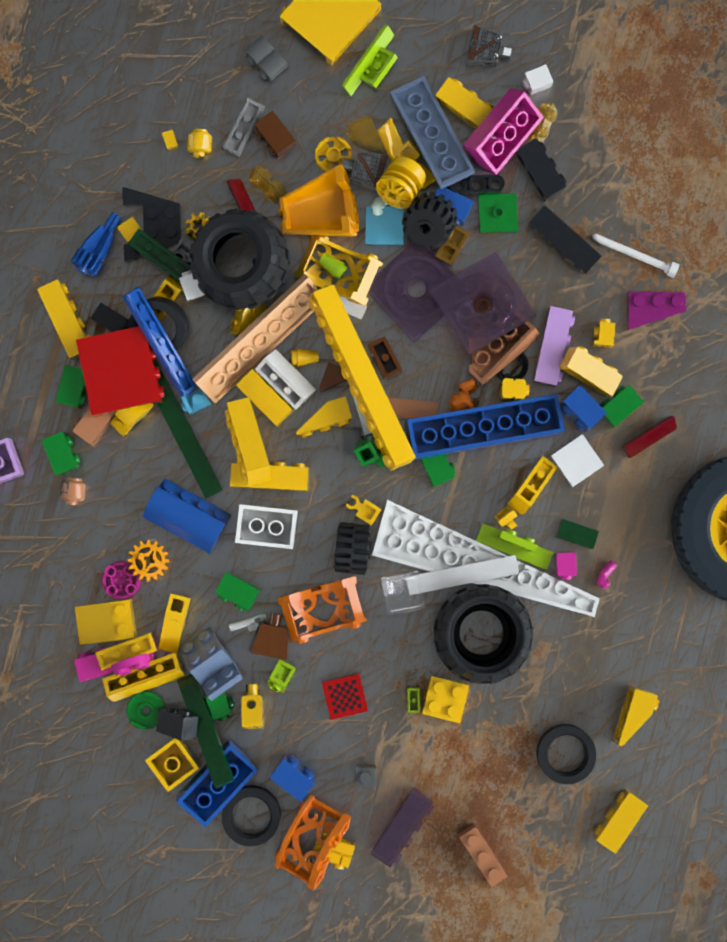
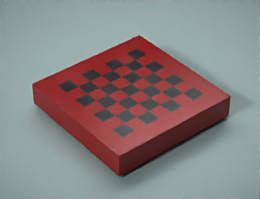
(344, 696)

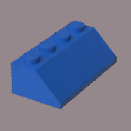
(206, 801)

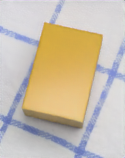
(170, 139)

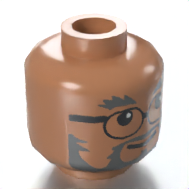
(72, 490)

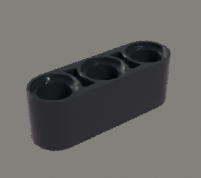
(484, 180)

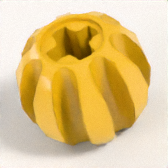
(195, 220)

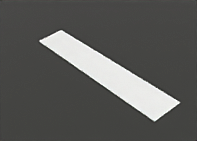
(465, 574)

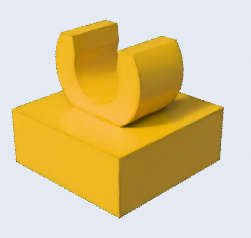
(506, 517)

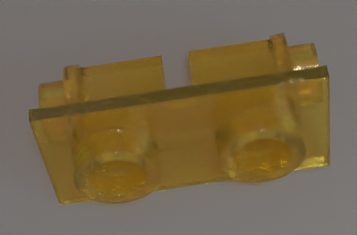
(549, 113)
(260, 178)

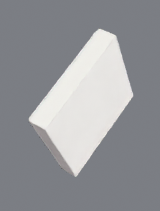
(577, 460)

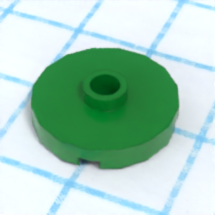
(135, 709)

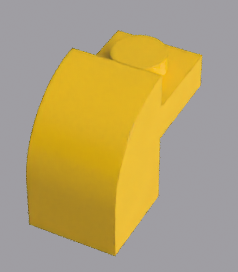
(127, 418)

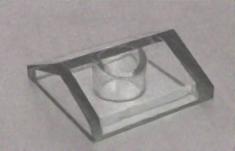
(398, 595)

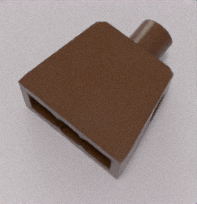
(270, 638)

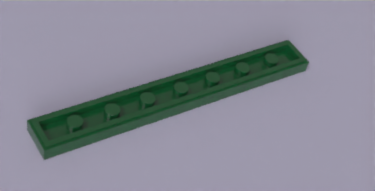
(187, 440)

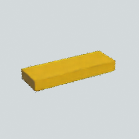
(136, 646)

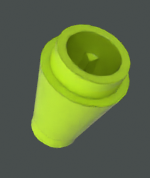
(333, 266)

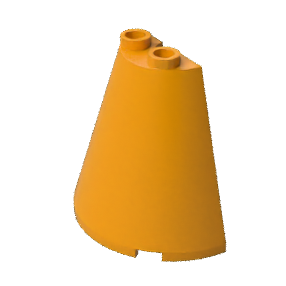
(321, 207)

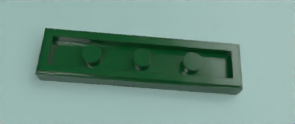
(158, 254)

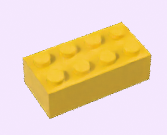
(247, 442)

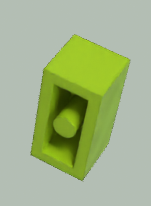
(413, 696)

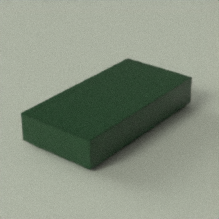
(577, 534)

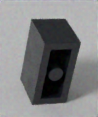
(177, 723)

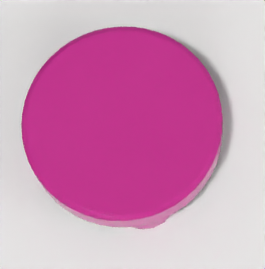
(119, 580)
(137, 662)

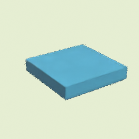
(385, 228)

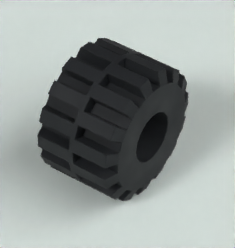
(429, 220)
(352, 548)

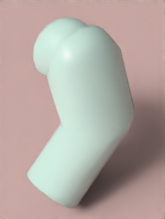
(378, 205)

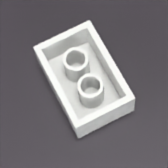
(266, 526)

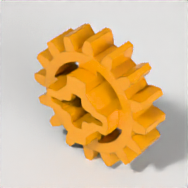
(139, 557)

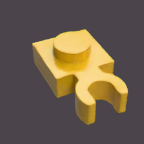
(367, 511)

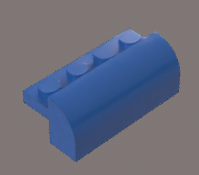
(186, 515)

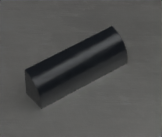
(565, 239)

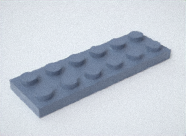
(432, 132)

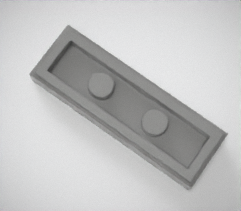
(243, 127)

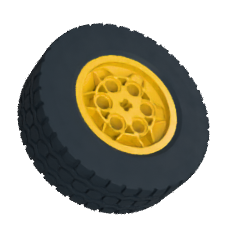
(701, 528)

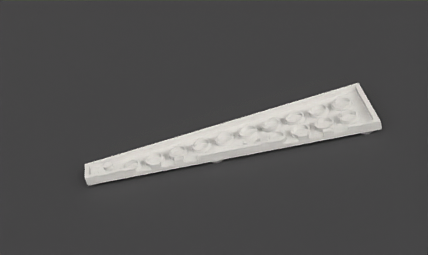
(432, 547)

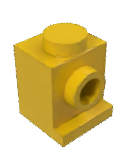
(604, 334)

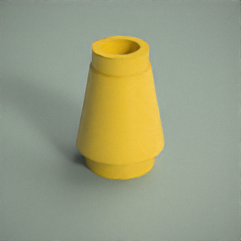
(303, 357)

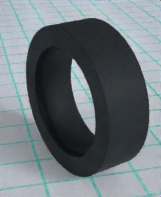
(175, 312)
(587, 764)
(258, 838)

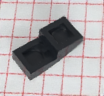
(109, 318)

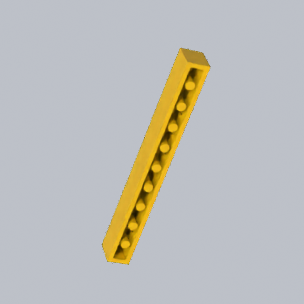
(361, 378)

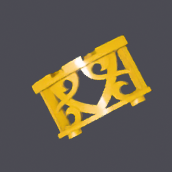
(355, 292)

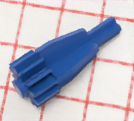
(95, 247)

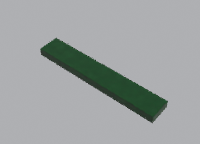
(206, 732)

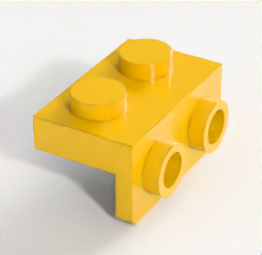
(244, 318)

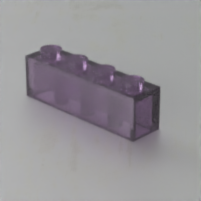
(402, 826)

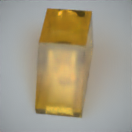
(366, 135)

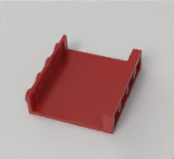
(119, 371)

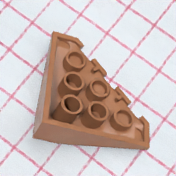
(500, 352)

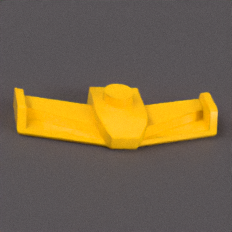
(395, 147)

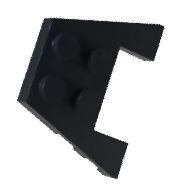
(160, 219)

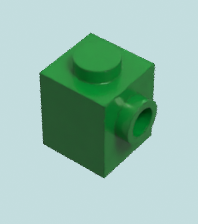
(367, 451)
(220, 707)

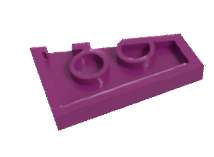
(653, 306)

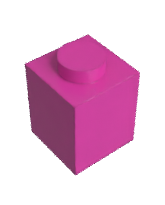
(565, 565)

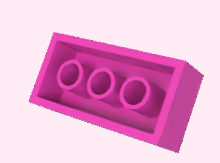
(503, 131)

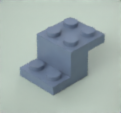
(210, 664)

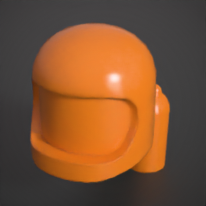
(463, 400)

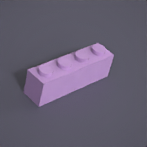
(553, 345)

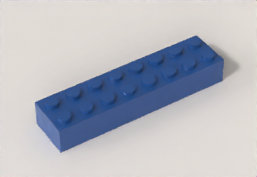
(485, 426)

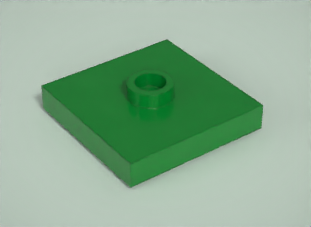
(498, 213)

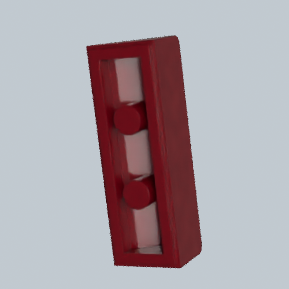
(240, 194)
(650, 437)

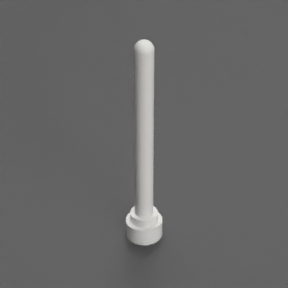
(669, 268)

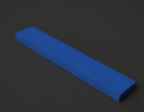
(159, 341)

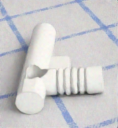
(249, 622)

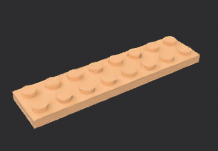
(257, 340)

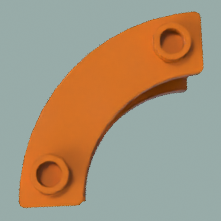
(297, 601)
(315, 871)

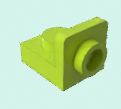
(280, 676)

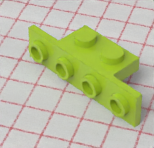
(373, 63)
(512, 545)

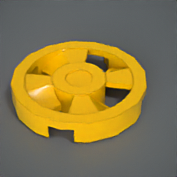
(332, 154)

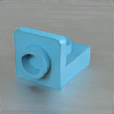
(195, 401)

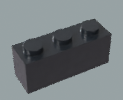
(541, 169)

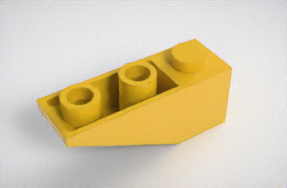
(329, 414)
(174, 622)

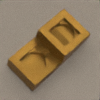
(453, 245)

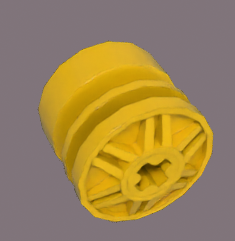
(401, 182)

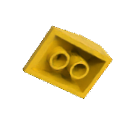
(106, 622)
(635, 712)

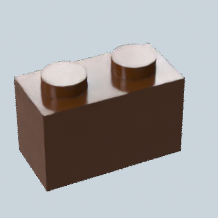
(274, 134)
(384, 358)

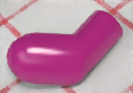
(604, 573)

